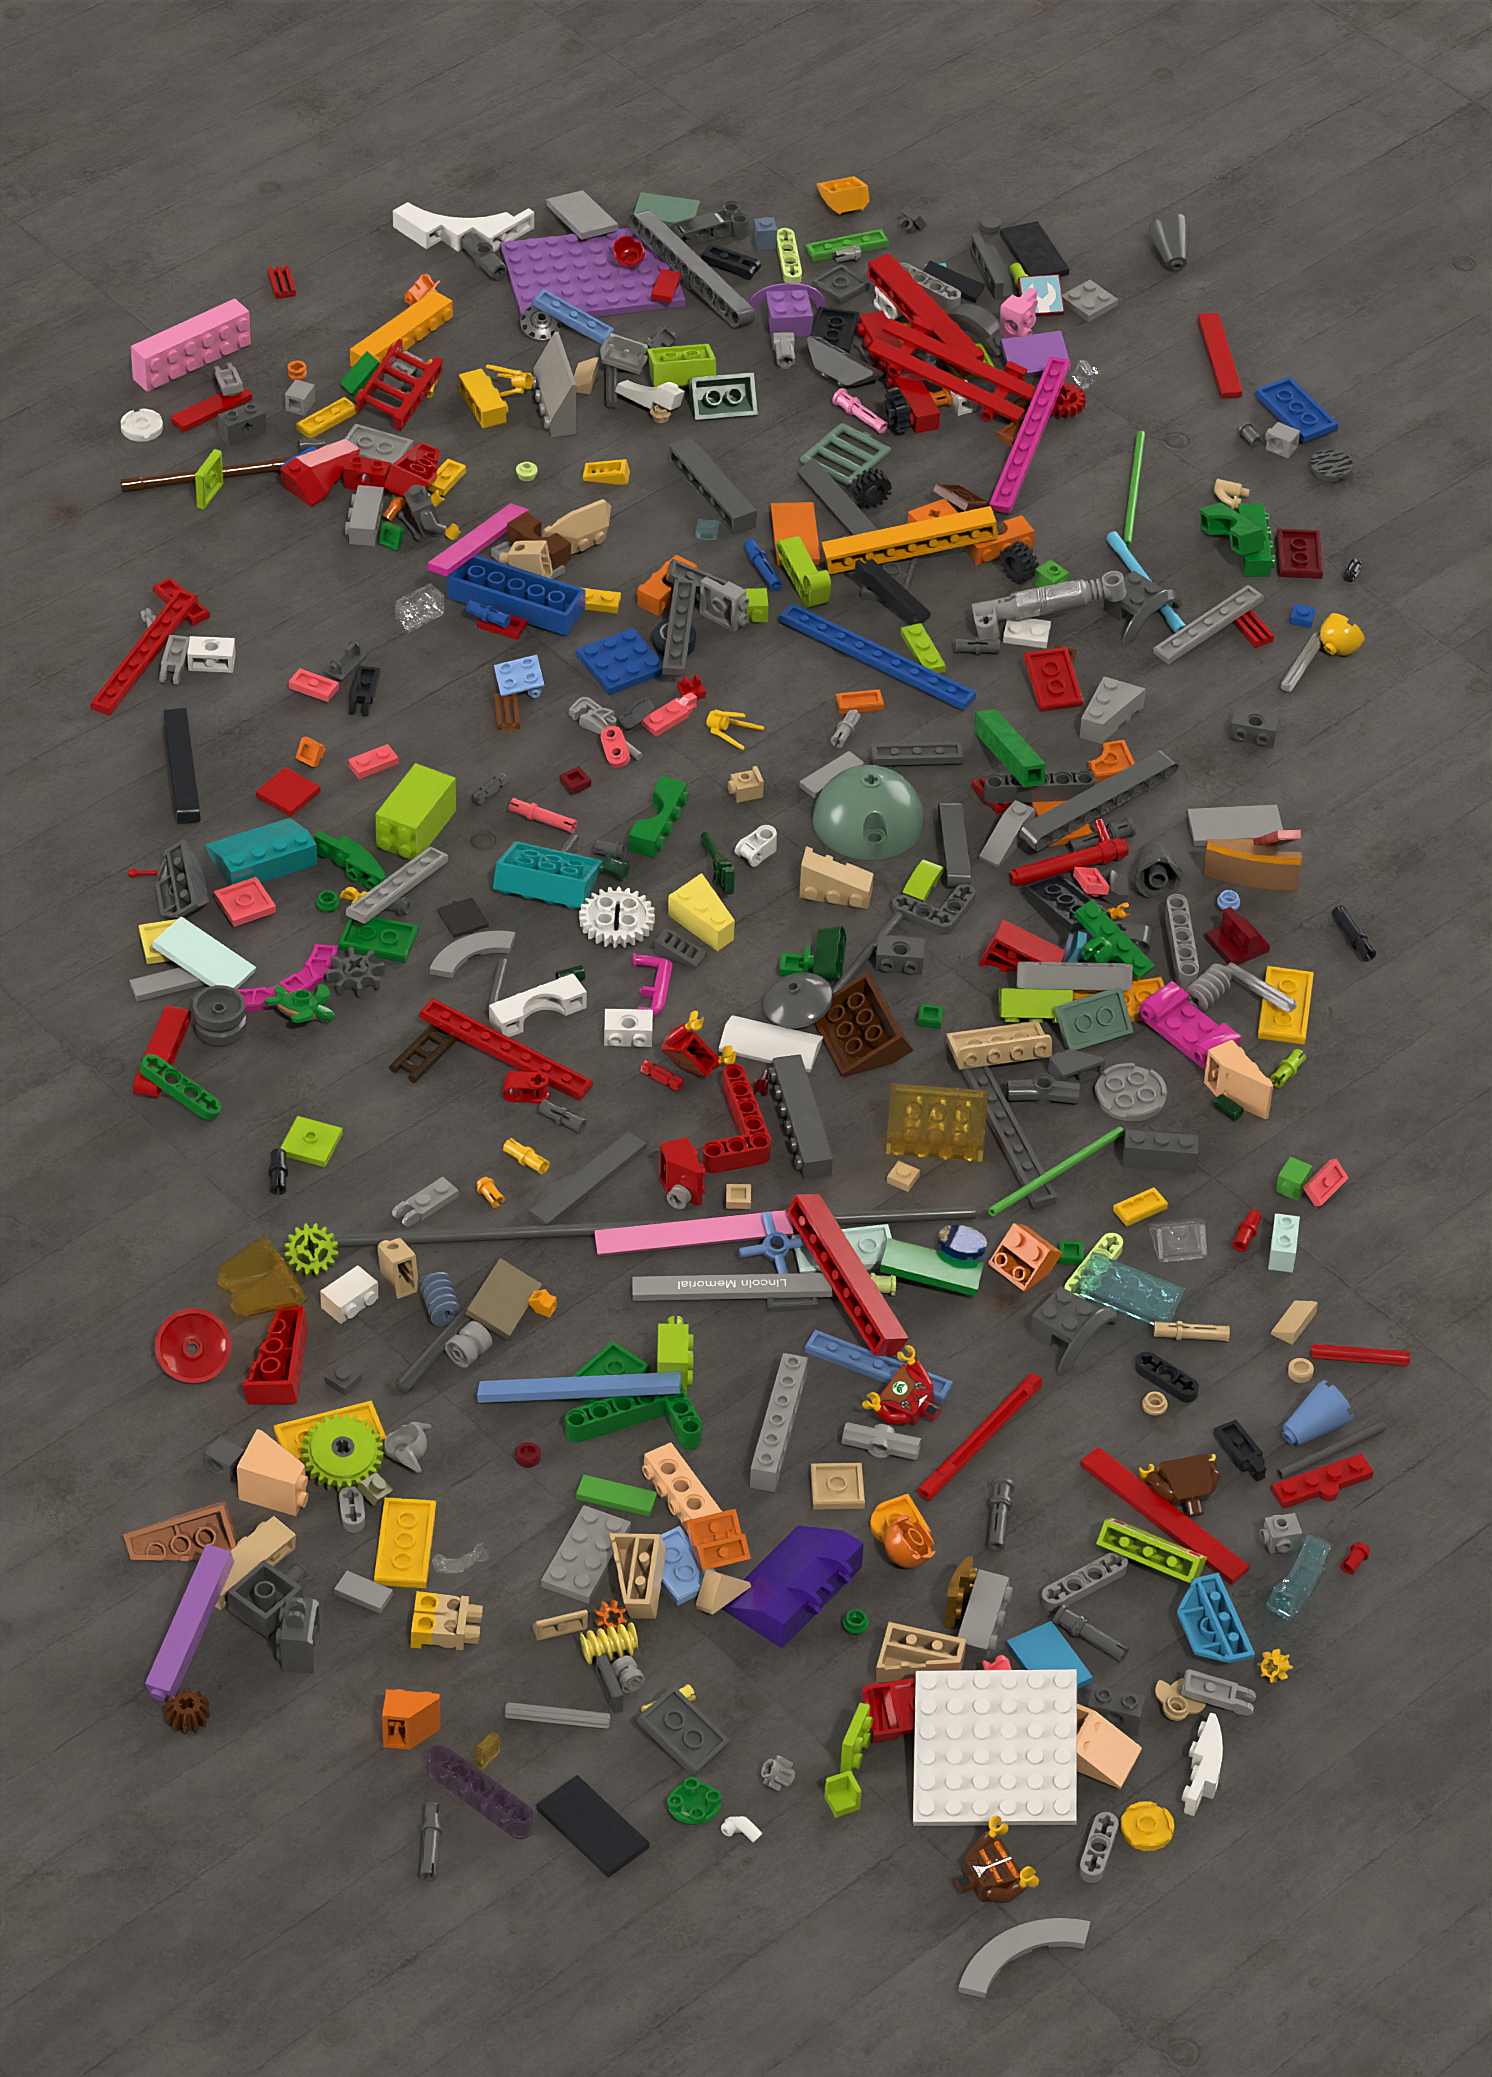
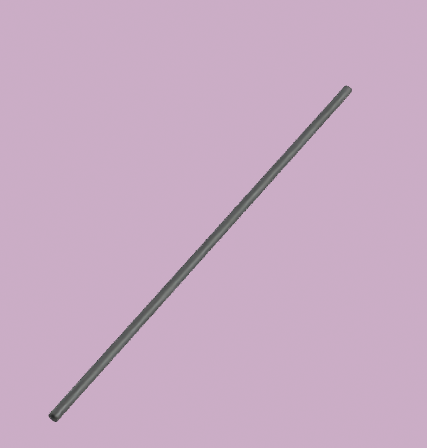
(588, 1229)

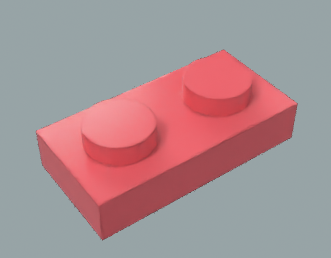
(313, 685)
(373, 761)
(1091, 881)
(1325, 1182)

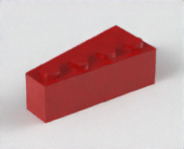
(279, 1366)

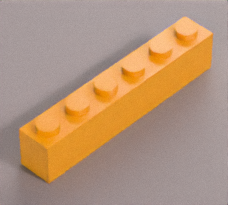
(408, 326)

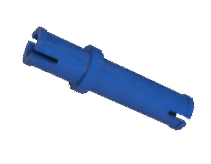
(759, 559)

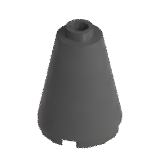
(1171, 239)
(1157, 872)

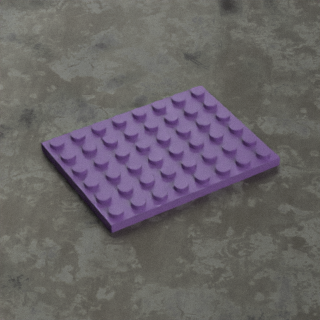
(584, 274)

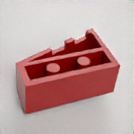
(1016, 945)

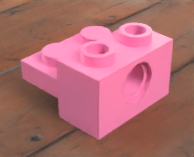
(1018, 314)

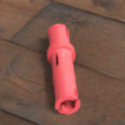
(539, 814)

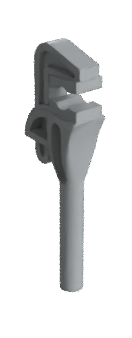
(597, 719)

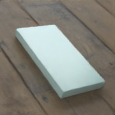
(203, 955)
(867, 1242)

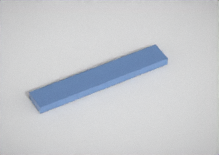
(864, 1362)

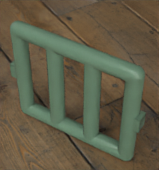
(832, 437)

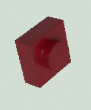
(575, 780)

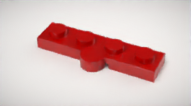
(1322, 1482)

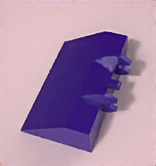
(796, 1581)

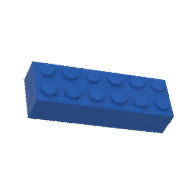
(518, 593)

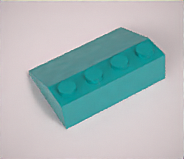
(264, 852)
(546, 874)

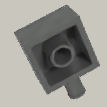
(263, 1593)

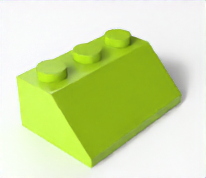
(680, 364)
(1031, 1003)

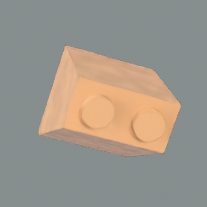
(271, 1476)

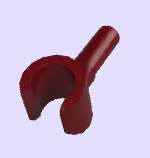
(761, 1084)

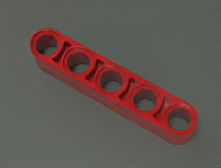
(165, 1044)

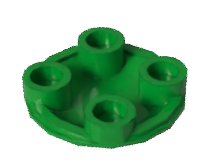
(694, 1802)

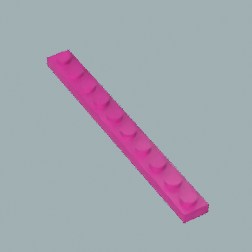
(1029, 435)

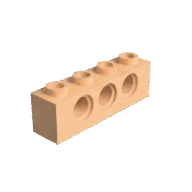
(678, 1484)

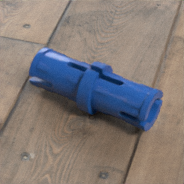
(488, 613)

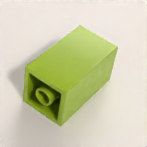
(415, 812)

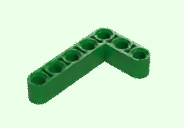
(625, 1411)

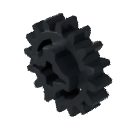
(897, 410)

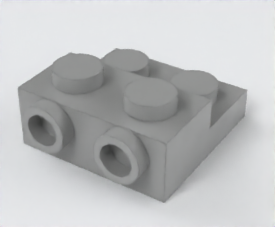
(724, 603)

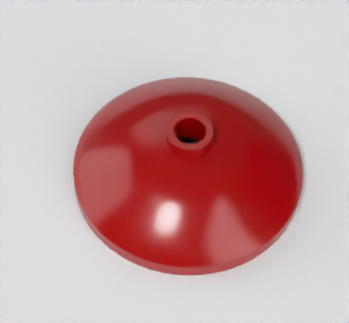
(197, 1329)

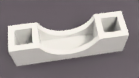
(561, 995)

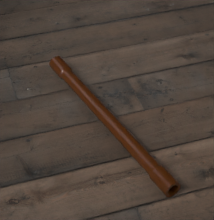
(139, 483)

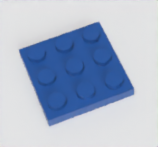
(620, 661)

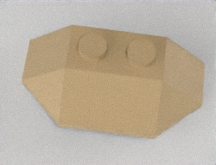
(583, 526)

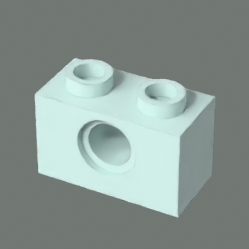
(1283, 1243)

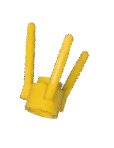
(519, 379)
(720, 720)

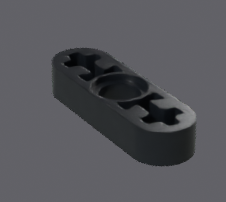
(1172, 1386)

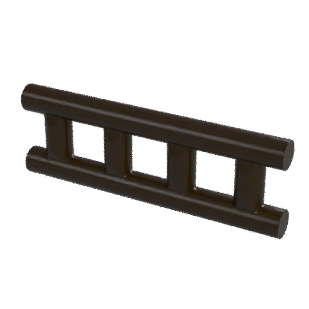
(430, 1057)

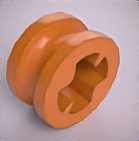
(297, 370)

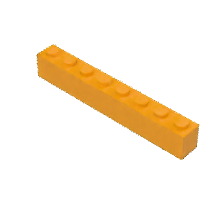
(911, 539)

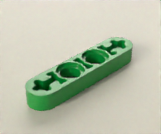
(183, 1084)

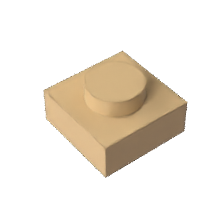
(903, 1176)
(738, 1196)

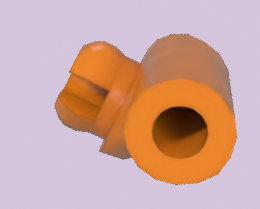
(398, 504)

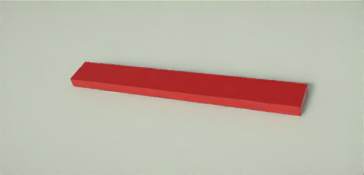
(144, 652)
(505, 1048)
(1164, 1515)

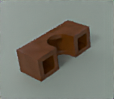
(529, 529)

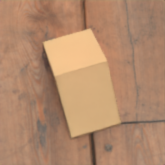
(718, 1591)

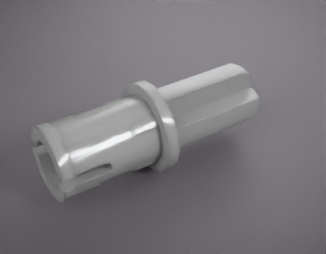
(845, 728)

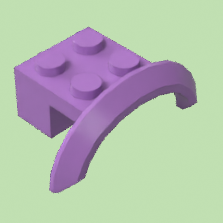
(789, 307)

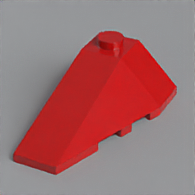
(413, 468)

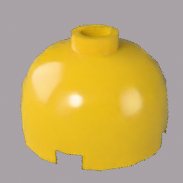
(1340, 636)

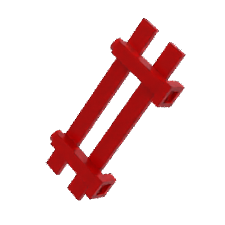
(921, 337)

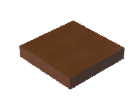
(961, 496)

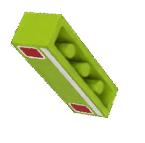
(1151, 1550)

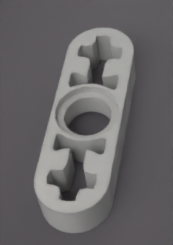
(1100, 1857)

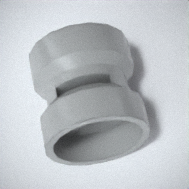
(629, 1677)

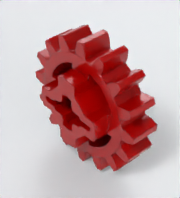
(1069, 401)

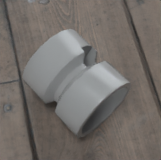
(469, 1344)

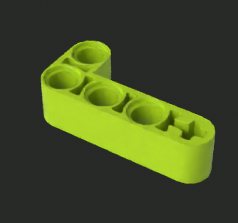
(810, 584)

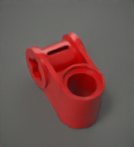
(524, 1087)

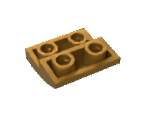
(959, 1591)

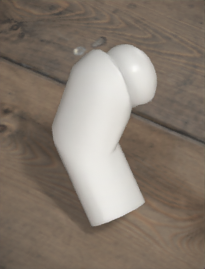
(740, 1825)

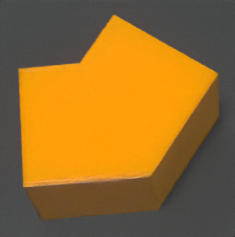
(543, 1302)

